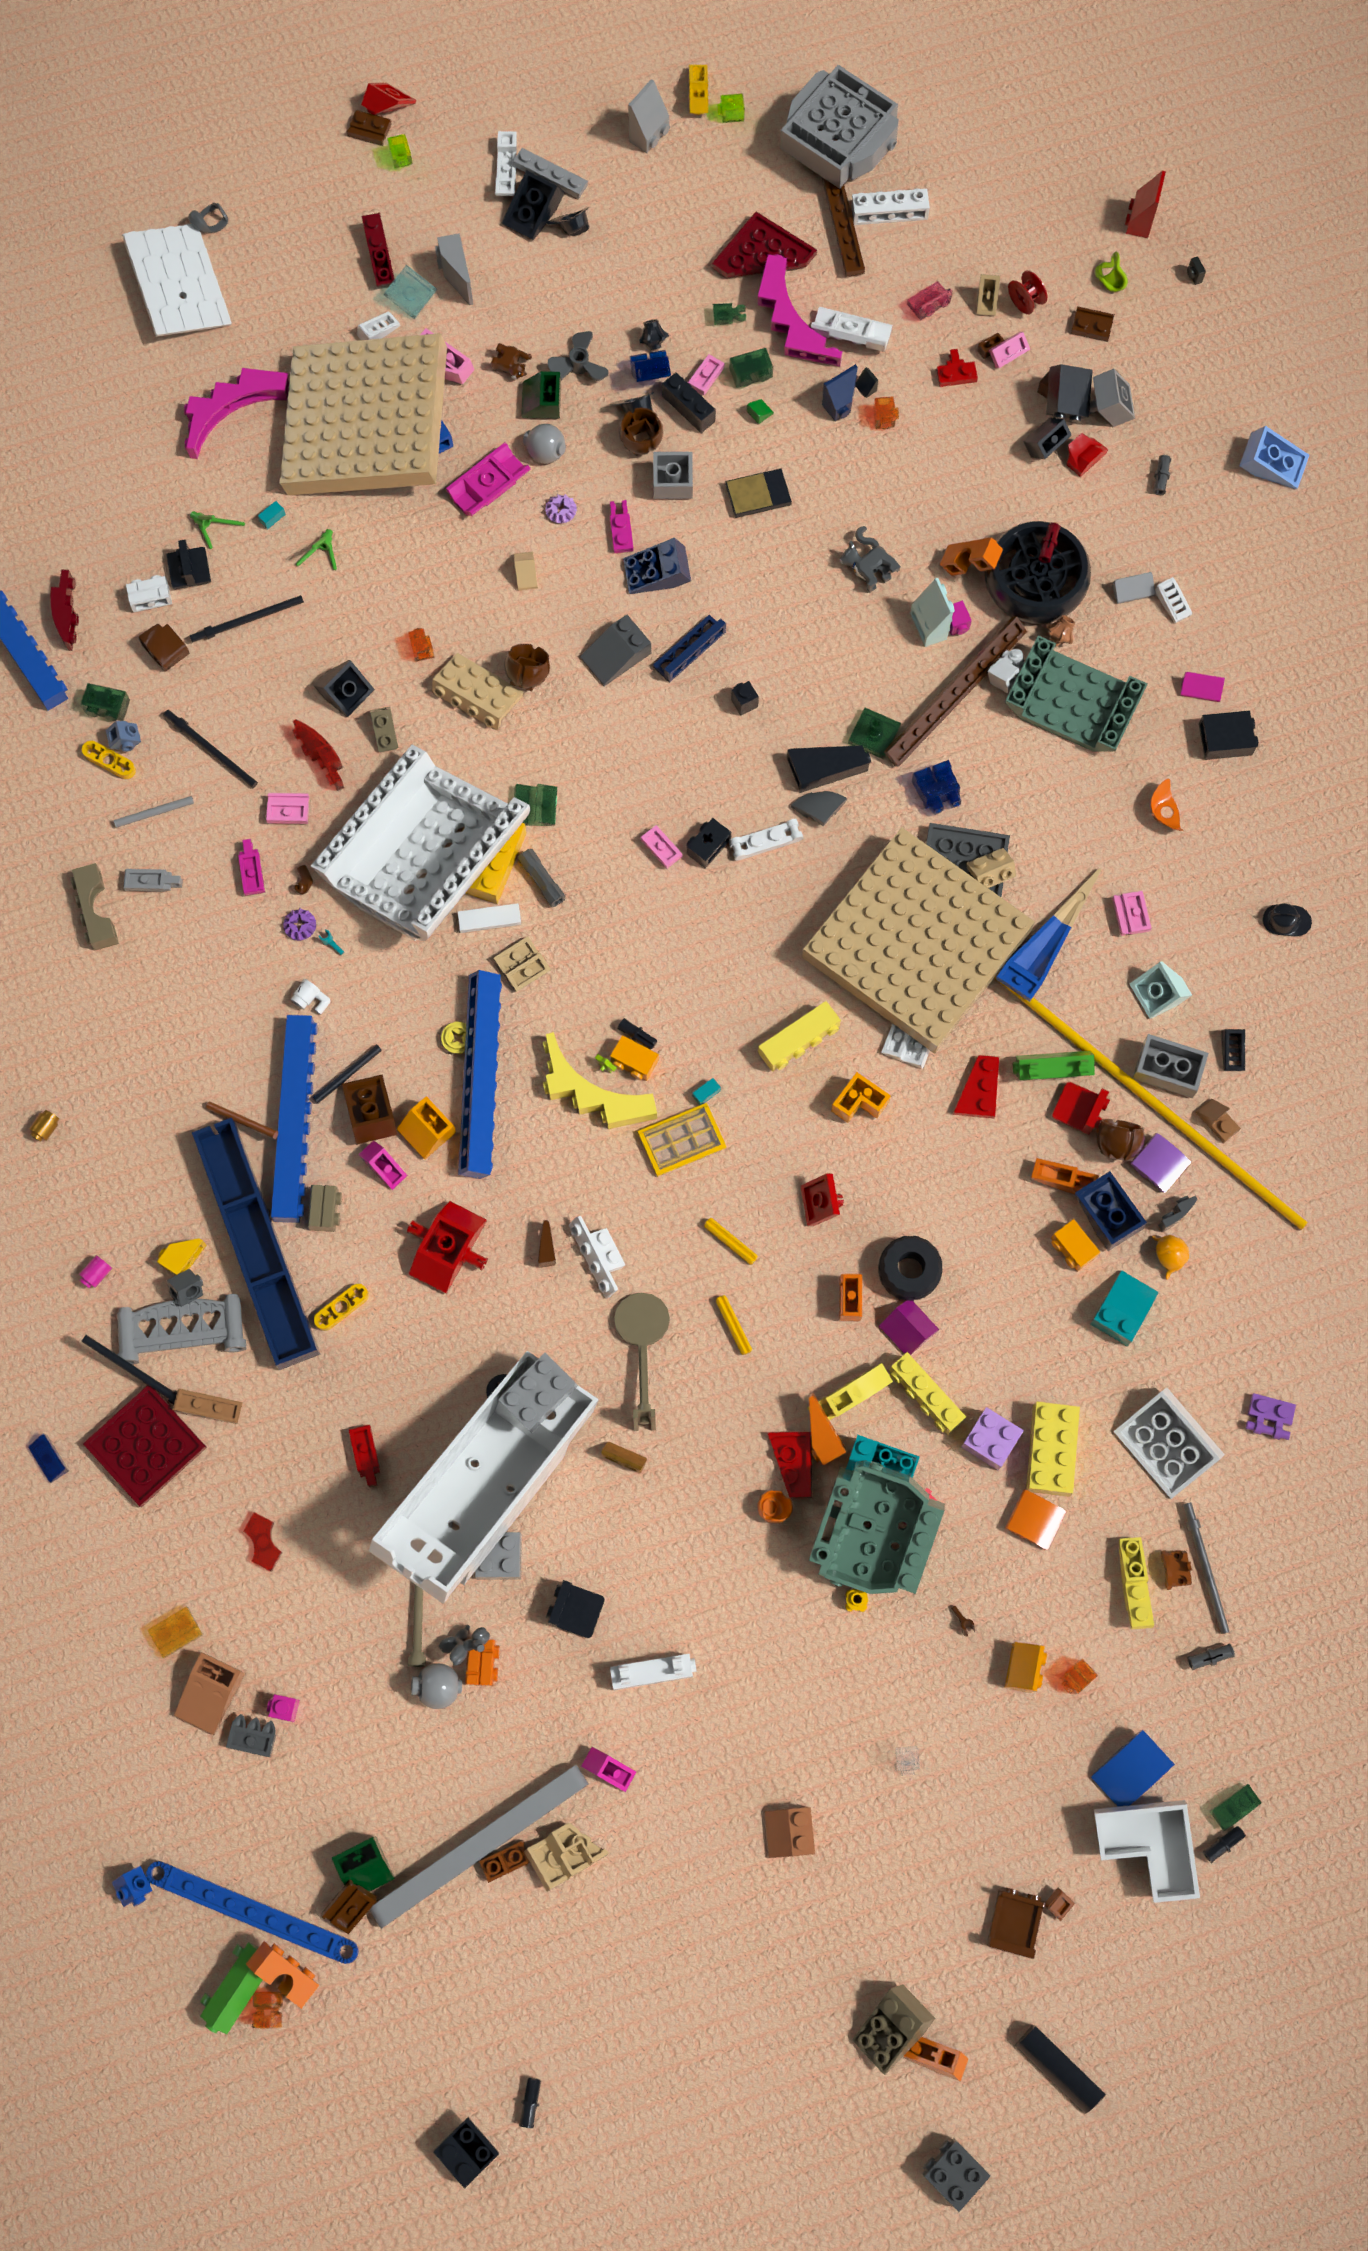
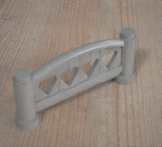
(227, 1329)

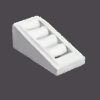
(365, 330)
(1178, 597)

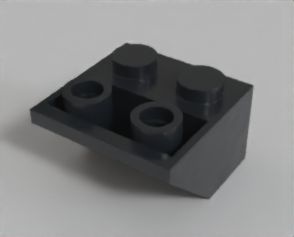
(466, 2152)

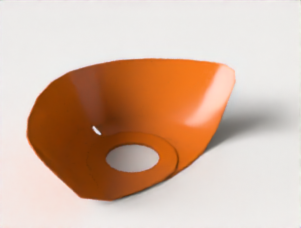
(1161, 798)

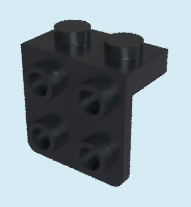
(575, 1609)

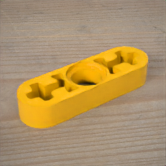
(104, 752)
(341, 1298)

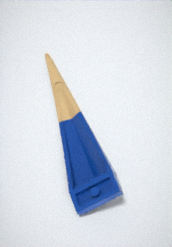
(1031, 963)

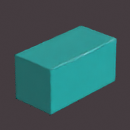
(271, 515)
(706, 1091)

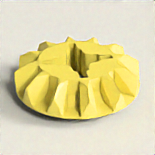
(447, 1037)

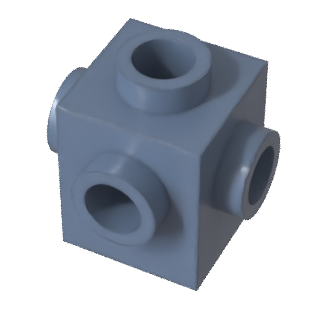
(123, 736)

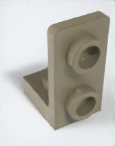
(384, 729)

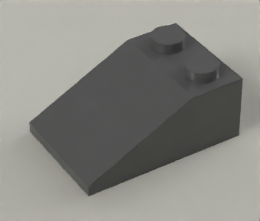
(617, 650)

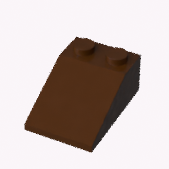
(369, 1109)

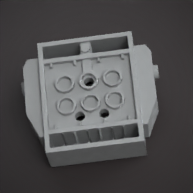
(845, 111)

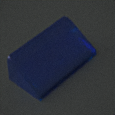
(48, 1458)

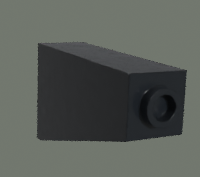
(826, 765)

